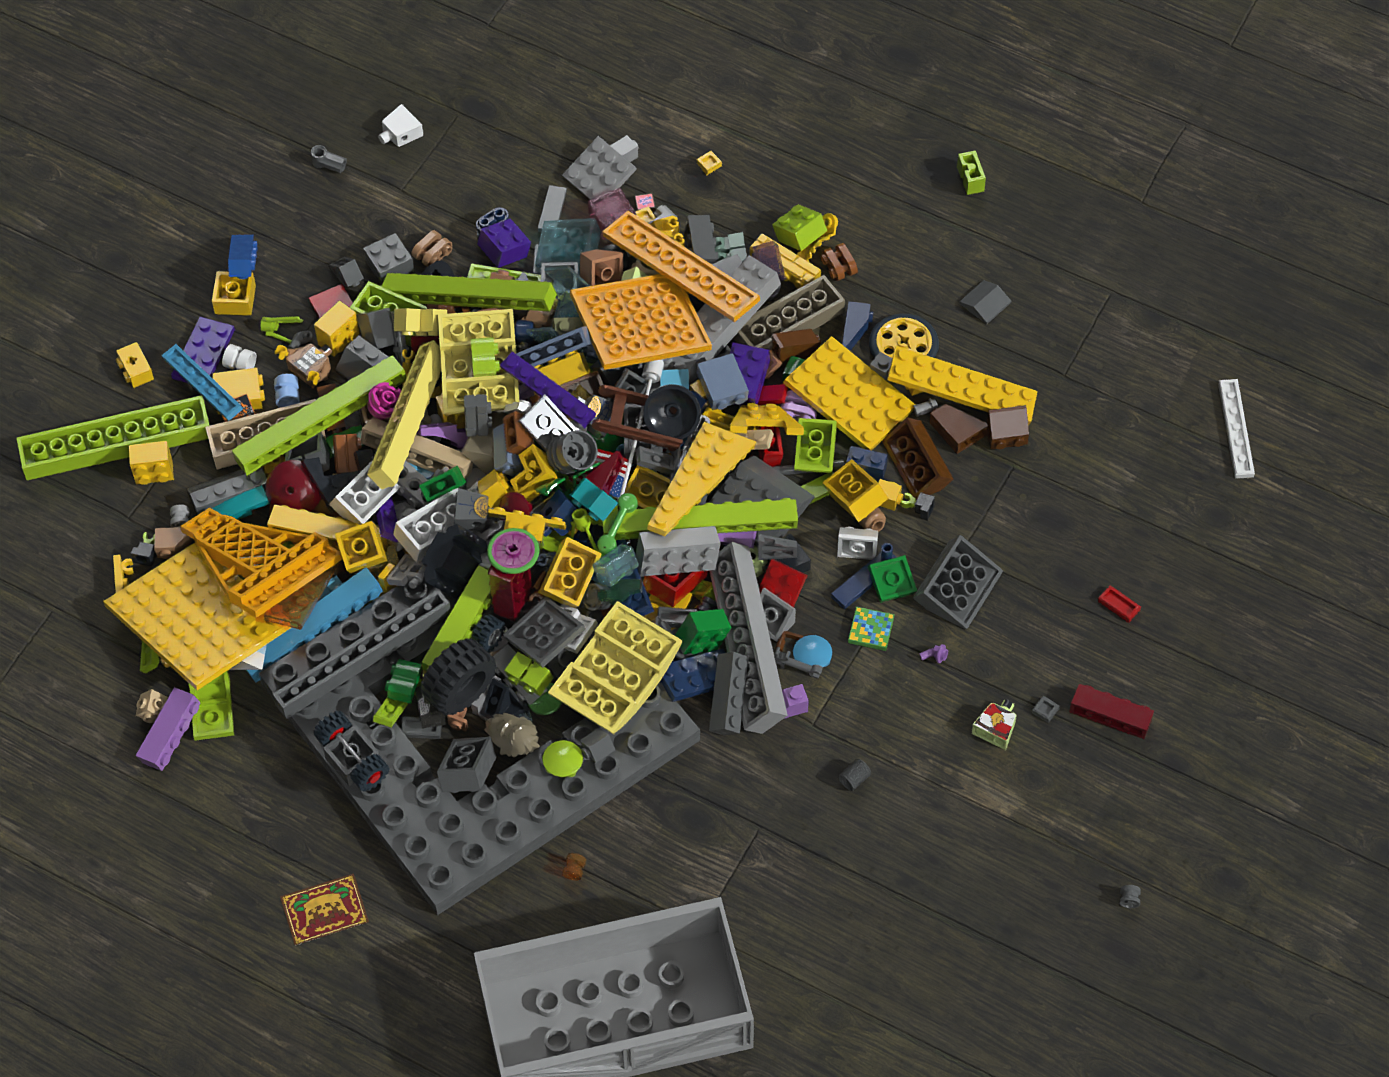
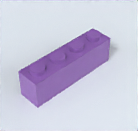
(168, 729)

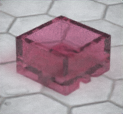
(609, 208)

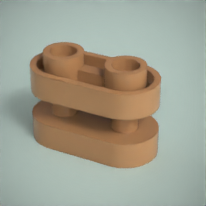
(432, 248)

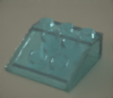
(566, 240)

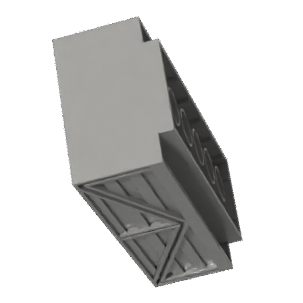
(618, 996)

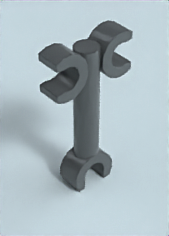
(783, 658)

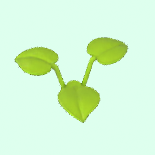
(582, 522)

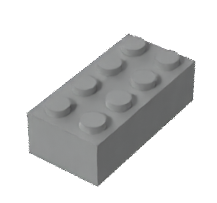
(678, 551)

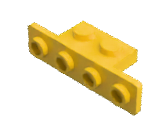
(534, 524)

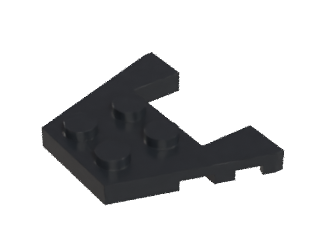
(332, 485)

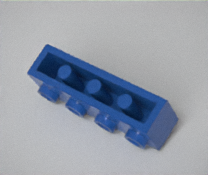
(242, 256)

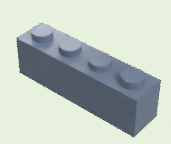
(556, 347)

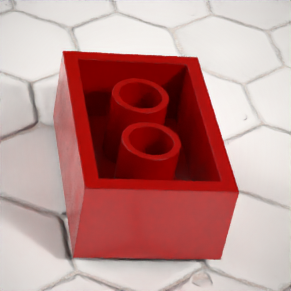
(673, 587)

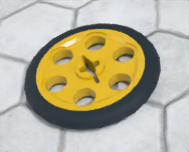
(913, 323)

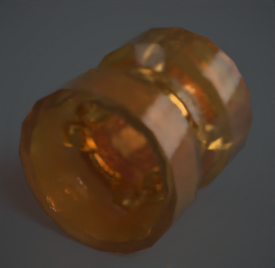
(574, 866)

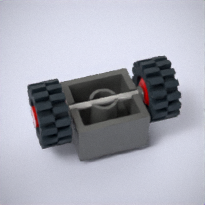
(350, 752)

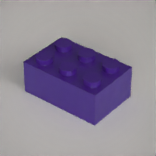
(753, 366)

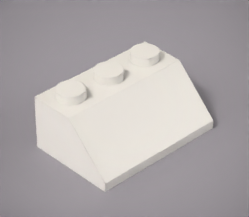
(361, 498)

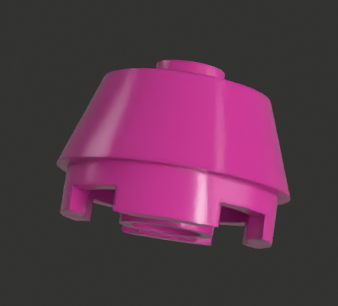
(382, 400)

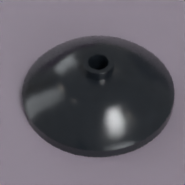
(664, 422)

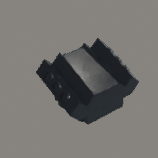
(453, 559)

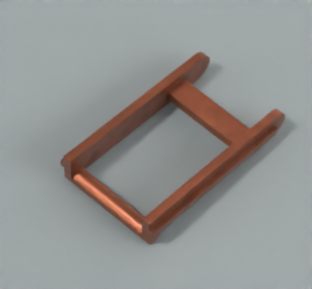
(614, 426)

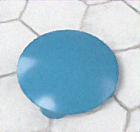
(813, 650)

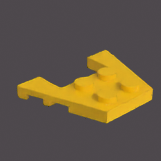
(768, 416)

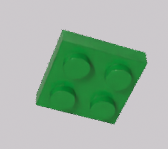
(892, 578)

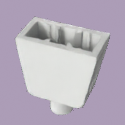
(400, 127)

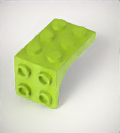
(215, 709)

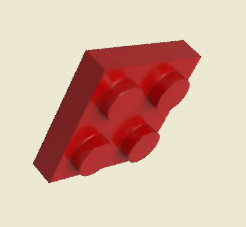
(783, 581)

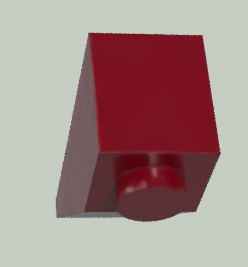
(607, 472)

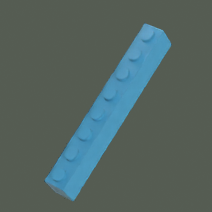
(327, 612)

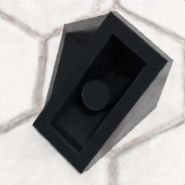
(502, 700)

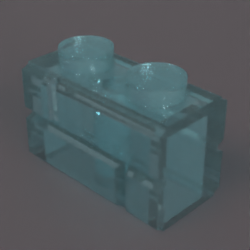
(615, 565)

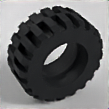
(458, 676)

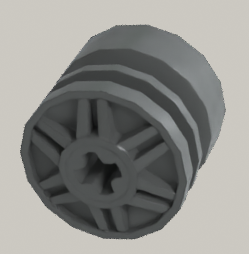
(580, 448)

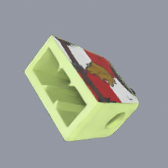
(996, 724)

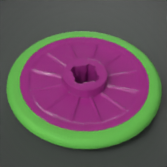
(514, 562)

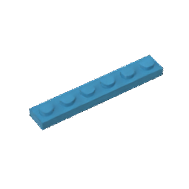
(202, 382)

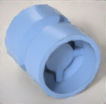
(286, 390)

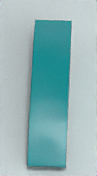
(242, 504)

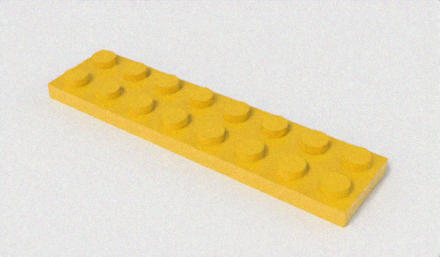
(957, 383)

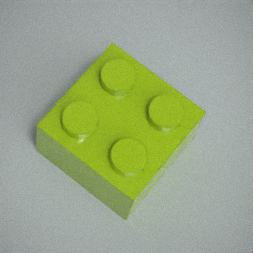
(799, 227)

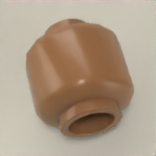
(874, 520)

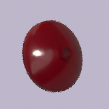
(292, 474)

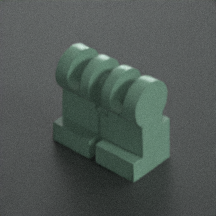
(730, 246)

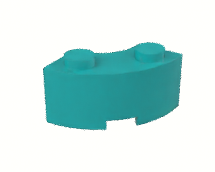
(593, 499)

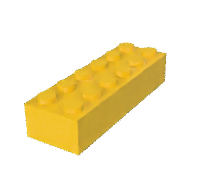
(307, 523)

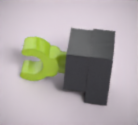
(923, 505)
(145, 552)

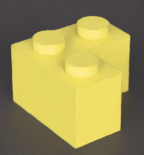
(417, 320)

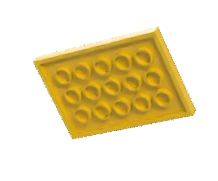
(849, 393)

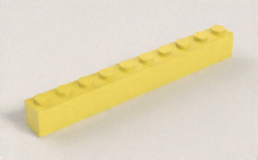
(406, 416)

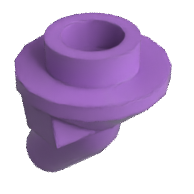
(939, 652)

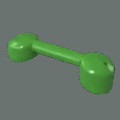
(627, 504)

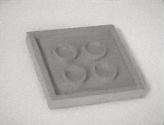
(599, 170)

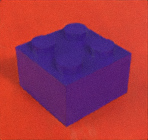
(504, 243)

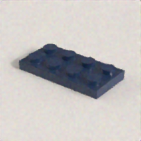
(691, 676)

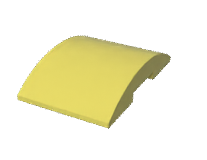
(456, 358)
(617, 668)

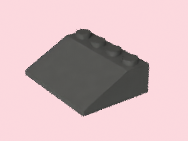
(958, 582)

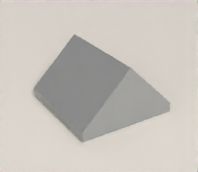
(778, 614)

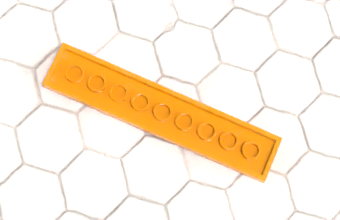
(681, 266)

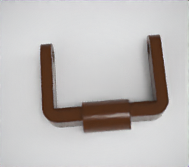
(781, 641)

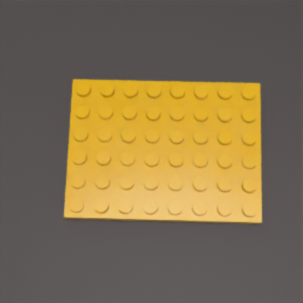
(190, 619)

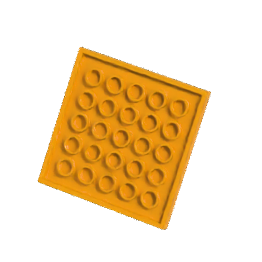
(640, 321)

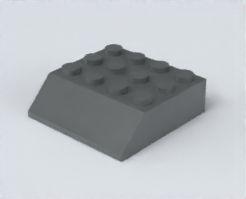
(759, 481)

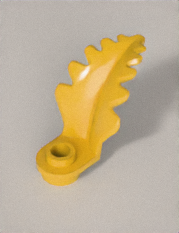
(831, 223)

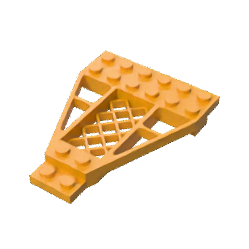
(265, 583)

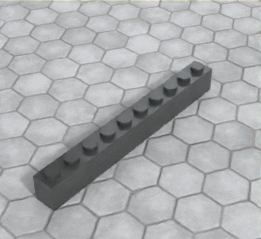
(361, 654)

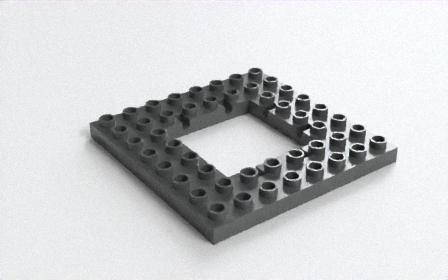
(463, 844)

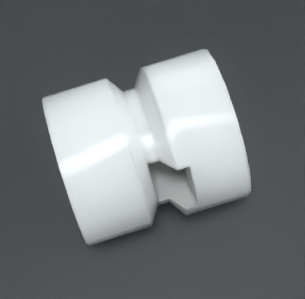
(238, 359)

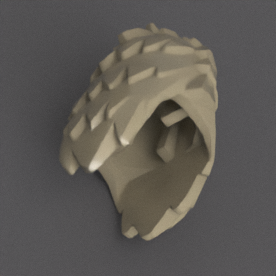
(512, 734)

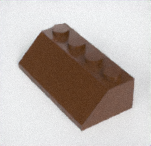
(917, 458)

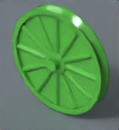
(546, 703)

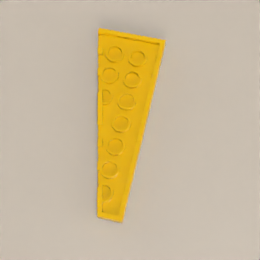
(703, 468)

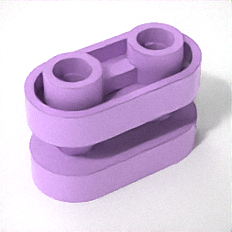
(797, 407)

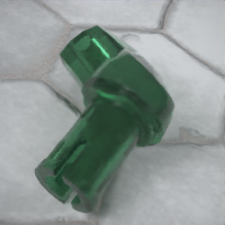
(620, 591)

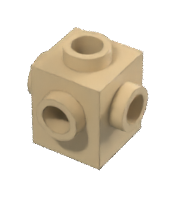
(150, 705)

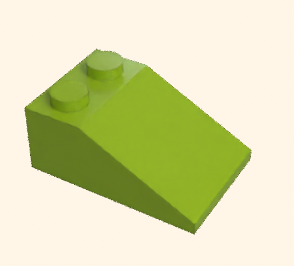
(816, 446)

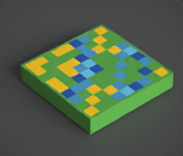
(871, 628)

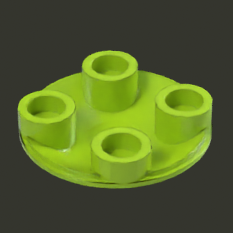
(562, 759)

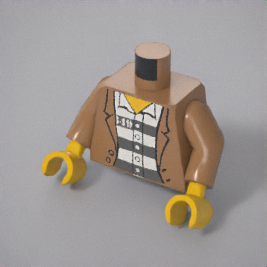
(307, 362)

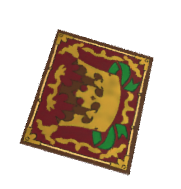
(324, 909)

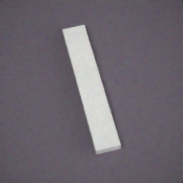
(1236, 428)

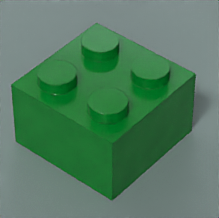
(703, 631)

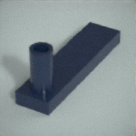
(860, 581)

